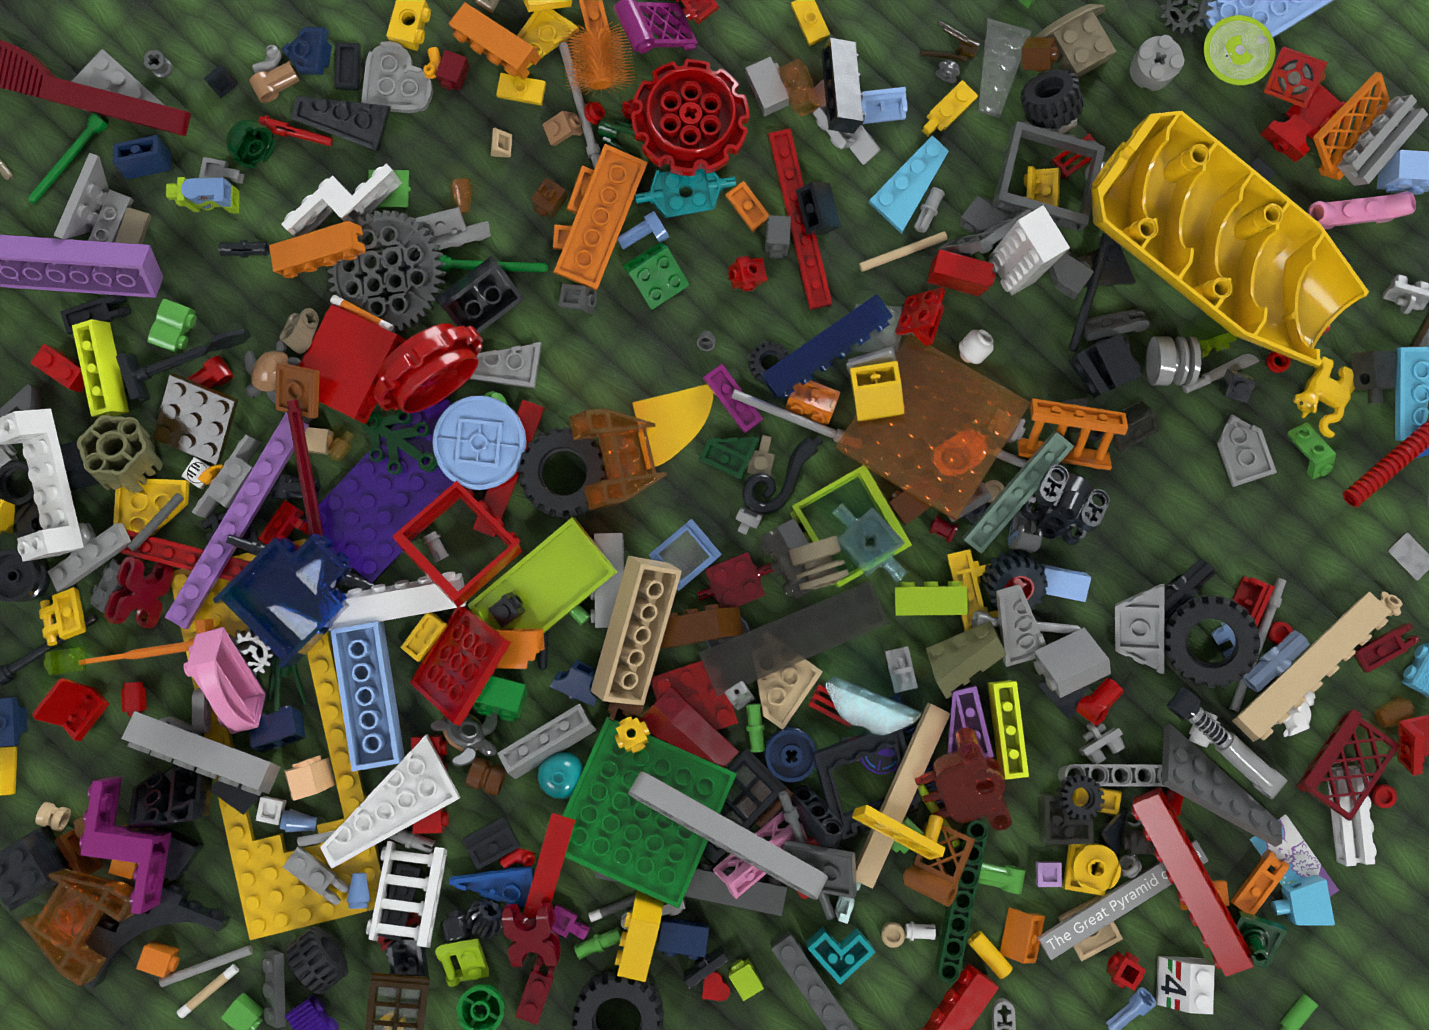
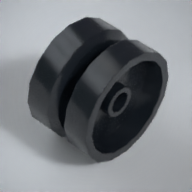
(20, 579)

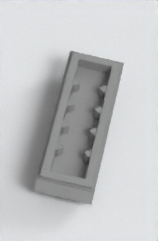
(110, 217)

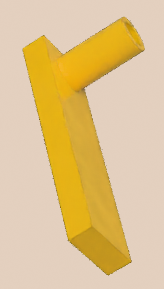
(923, 845)

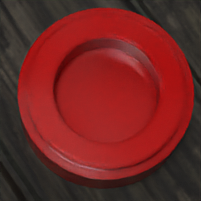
(1278, 632)
(1383, 795)

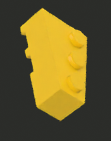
(640, 937)

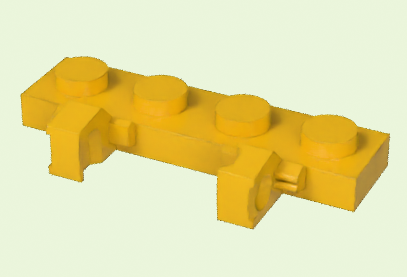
(969, 572)

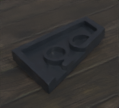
(1116, 269)

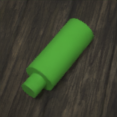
(1298, 1013)

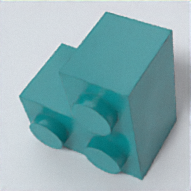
(843, 957)

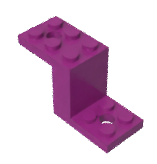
(124, 843)

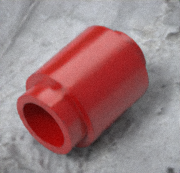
(133, 698)

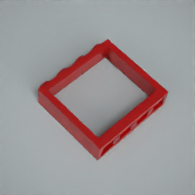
(431, 513)

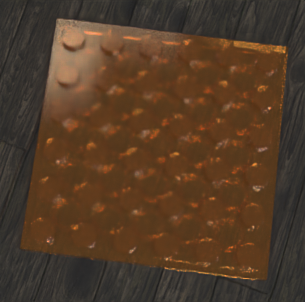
(948, 429)

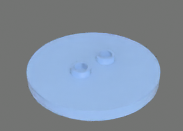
(479, 442)

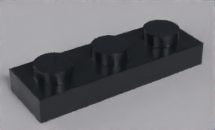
(400, 893)

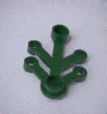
(396, 439)

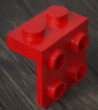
(72, 707)

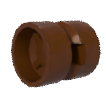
(486, 776)

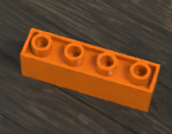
(493, 40)
(317, 249)

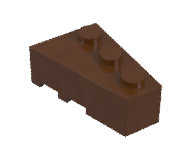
(701, 626)

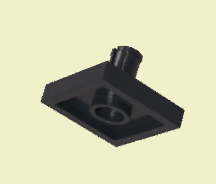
(74, 467)

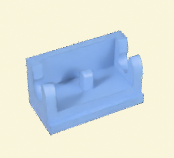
(884, 105)
(1066, 583)

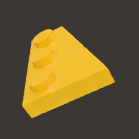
(545, 31)

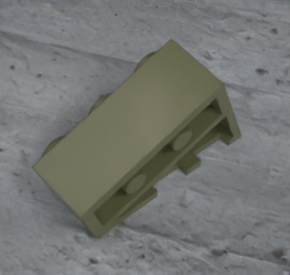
(964, 655)

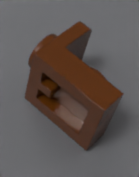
(629, 710)

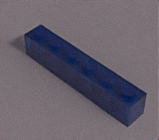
(826, 346)

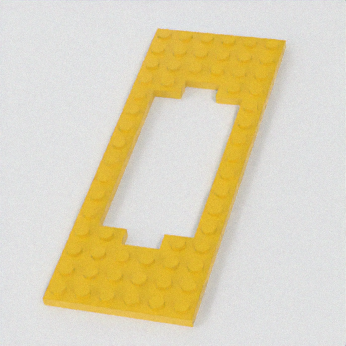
(269, 893)

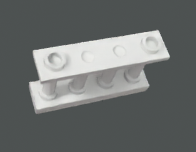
(426, 908)

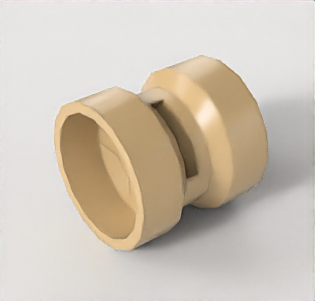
(52, 816)

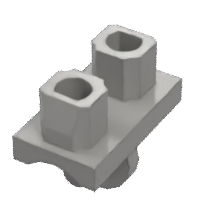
(1406, 295)
(901, 669)
(1092, 749)

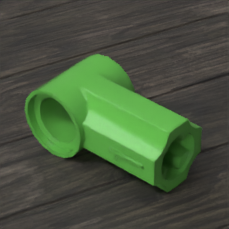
(1006, 878)

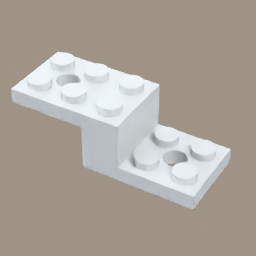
(335, 198)

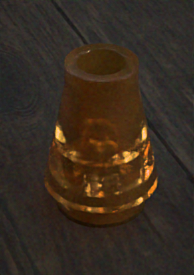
(462, 193)

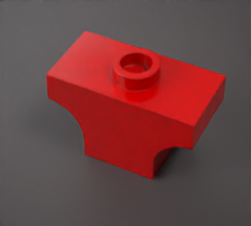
(1288, 137)

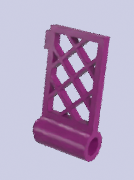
(640, 28)

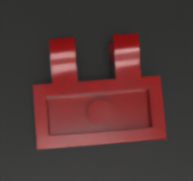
(283, 523)

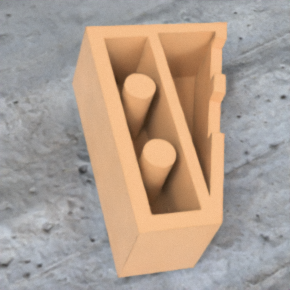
(309, 777)

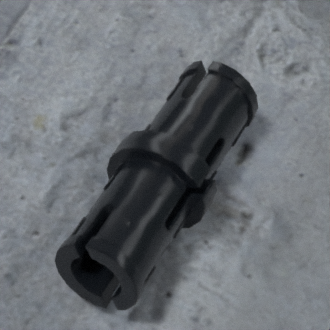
(244, 248)

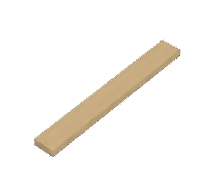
(901, 791)

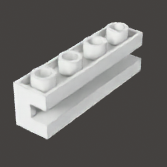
(1353, 837)

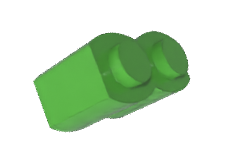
(172, 326)

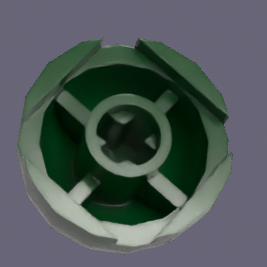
(249, 144)

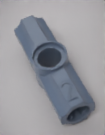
(1276, 661)

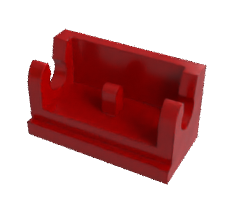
(1253, 596)

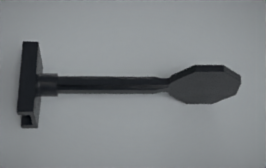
(135, 376)

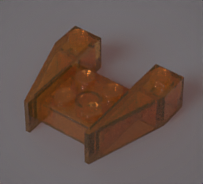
(624, 453)
(72, 917)

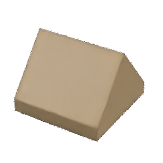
(501, 143)

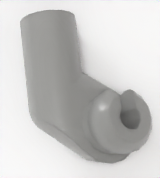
(271, 62)

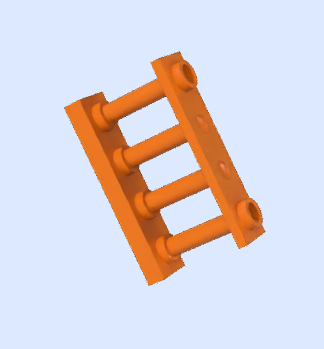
(1075, 416)

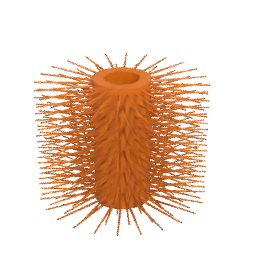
(598, 58)

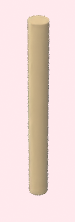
(903, 251)

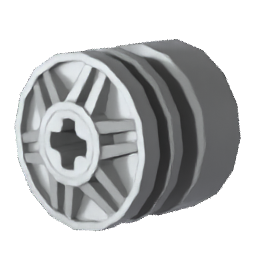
(1173, 360)

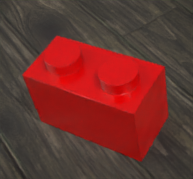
(59, 367)

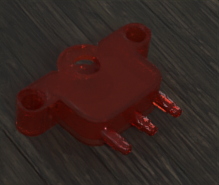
(969, 784)

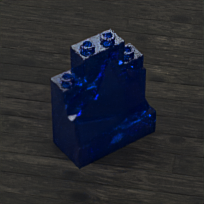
(290, 594)

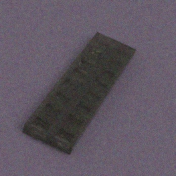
(793, 638)

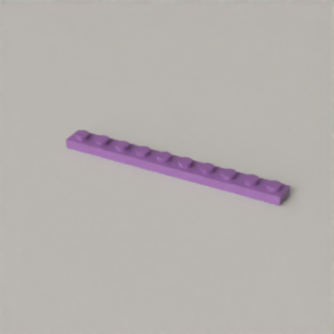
(235, 523)

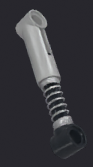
(1263, 777)

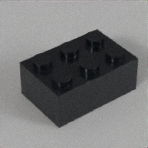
(480, 296)

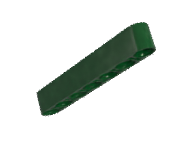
(963, 910)

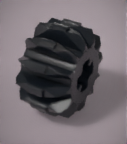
(485, 918)

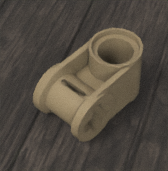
(300, 330)

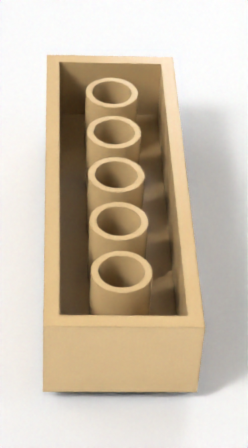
(635, 631)

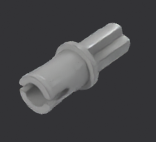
(929, 210)

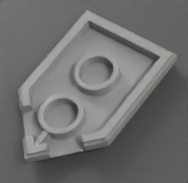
(1244, 452)

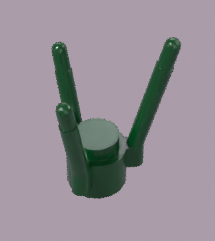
(611, 128)
(275, 682)

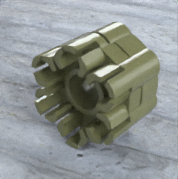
(126, 467)

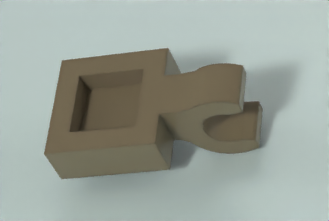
(762, 460)

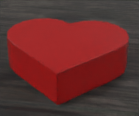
(715, 988)

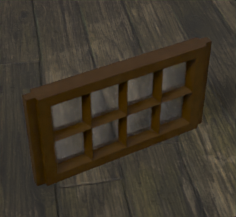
(397, 1002)

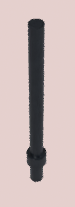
(1105, 242)

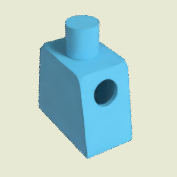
(1306, 902)

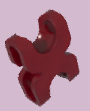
(139, 593)
(531, 934)

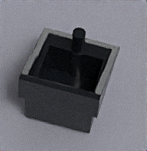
(27, 867)

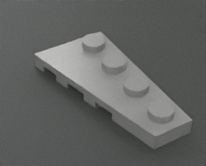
(109, 75)

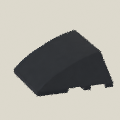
(170, 798)

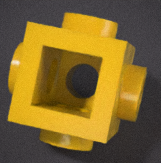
(636, 743)

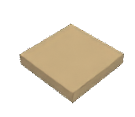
(1099, 940)

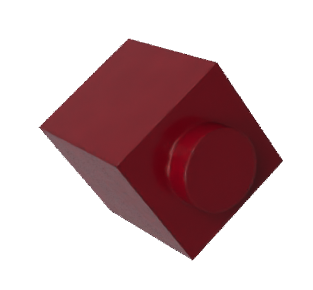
(452, 70)

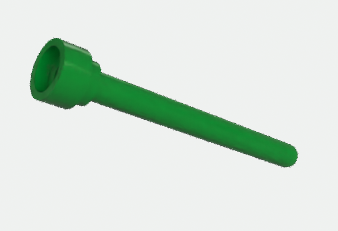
(94, 125)
(506, 266)

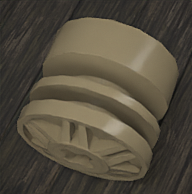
(818, 563)

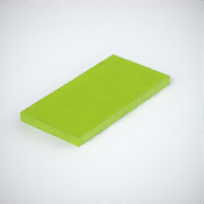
(549, 579)

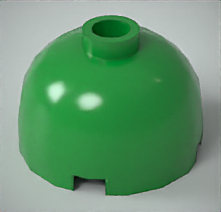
(480, 1008)

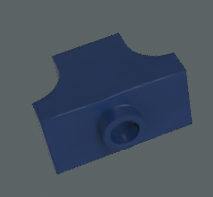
(576, 682)
(12, 721)

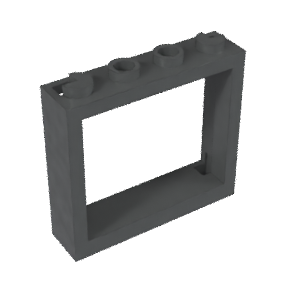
(1047, 136)

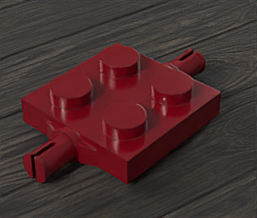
(735, 581)

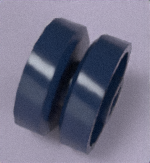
(792, 768)

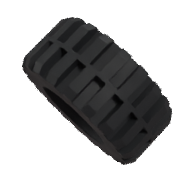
(532, 472)
(1207, 673)
(610, 986)

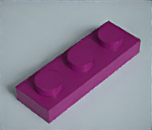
(723, 386)

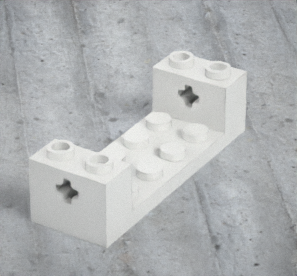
(49, 482)

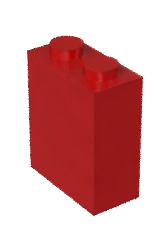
(961, 273)

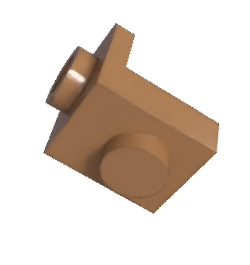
(562, 127)

